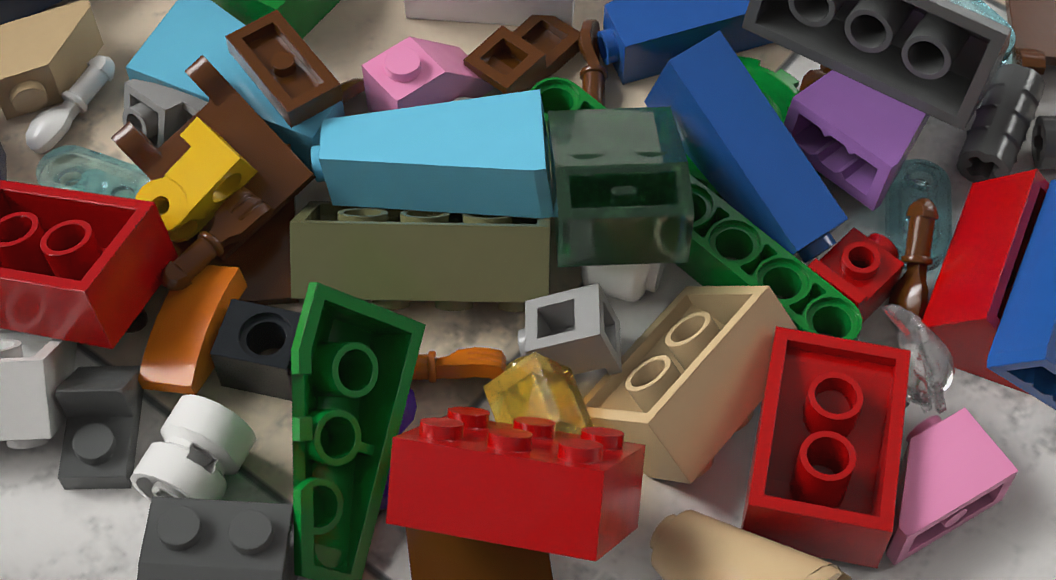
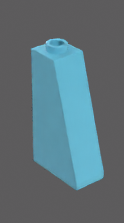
(200, 29)
(442, 158)

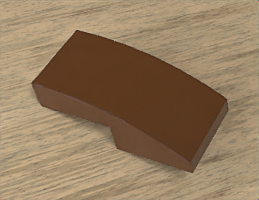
(526, 55)

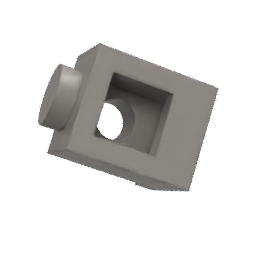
(574, 330)

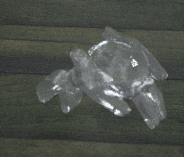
(930, 360)

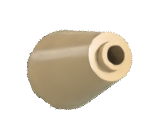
(710, 549)

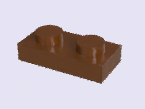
(284, 68)

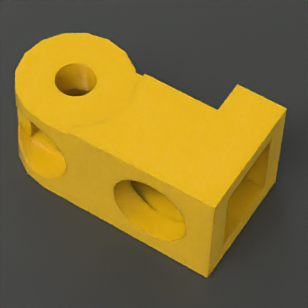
(197, 182)

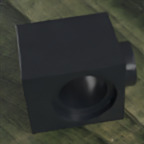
(243, 336)

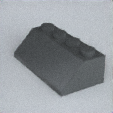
(908, 49)

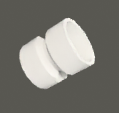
(199, 449)

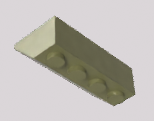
(420, 256)

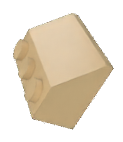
(692, 377)

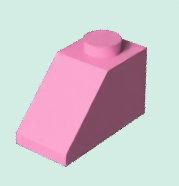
(418, 75)
(945, 480)

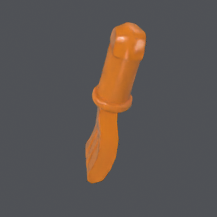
(461, 364)

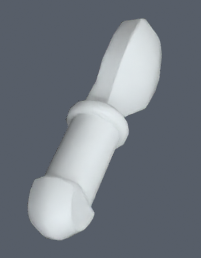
(54, 123)

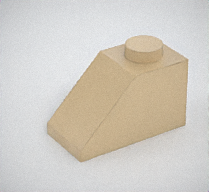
(45, 56)

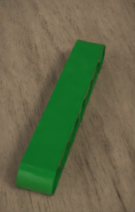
(724, 232)

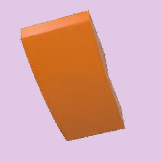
(186, 329)

